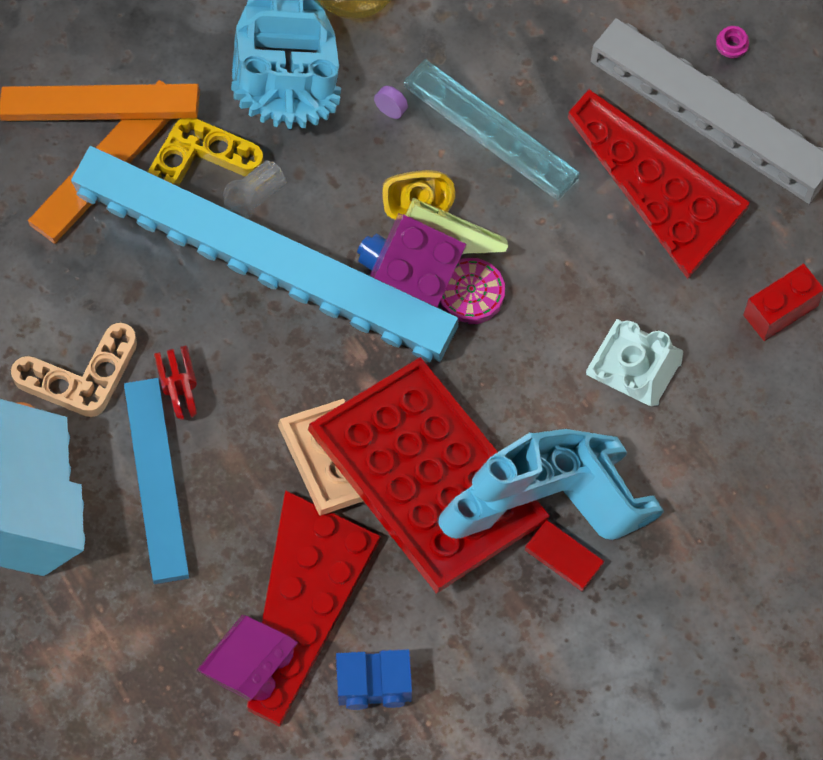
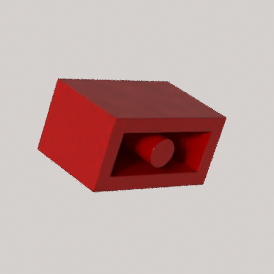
(783, 302)

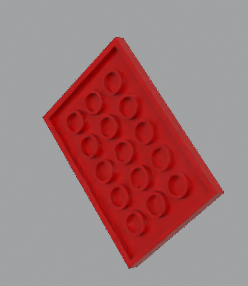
(407, 458)

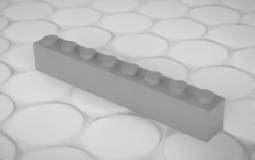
(710, 109)

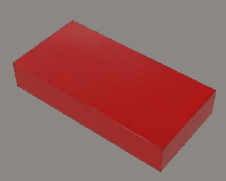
(564, 555)

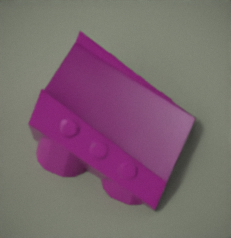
(248, 659)

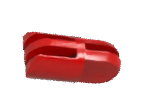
(178, 383)

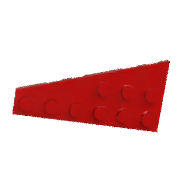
(672, 194)
(308, 587)

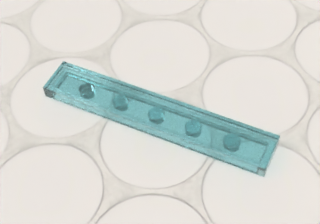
(491, 129)

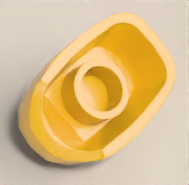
(425, 185)

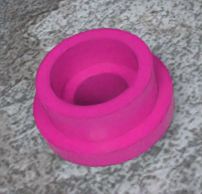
(736, 35)

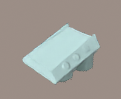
(636, 362)

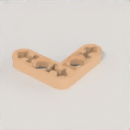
(80, 386)

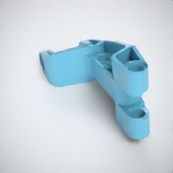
(546, 465)

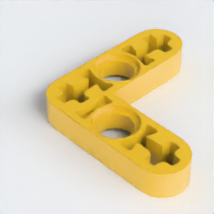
(191, 147)

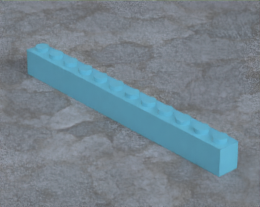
(265, 254)

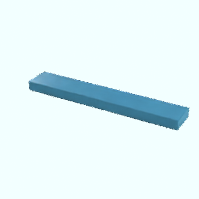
(156, 481)

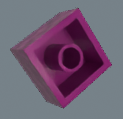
(418, 259)

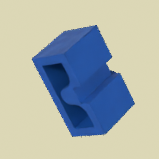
(374, 679)

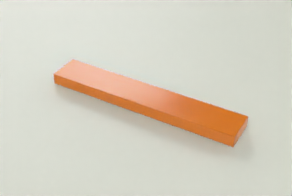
(99, 102)
(64, 206)

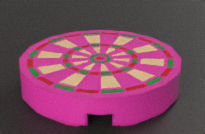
(474, 291)

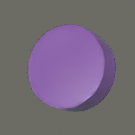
(391, 102)

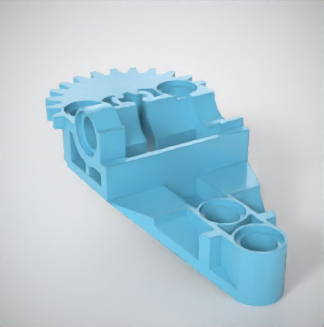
(261, 75)

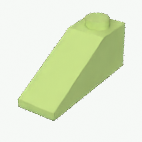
(475, 237)

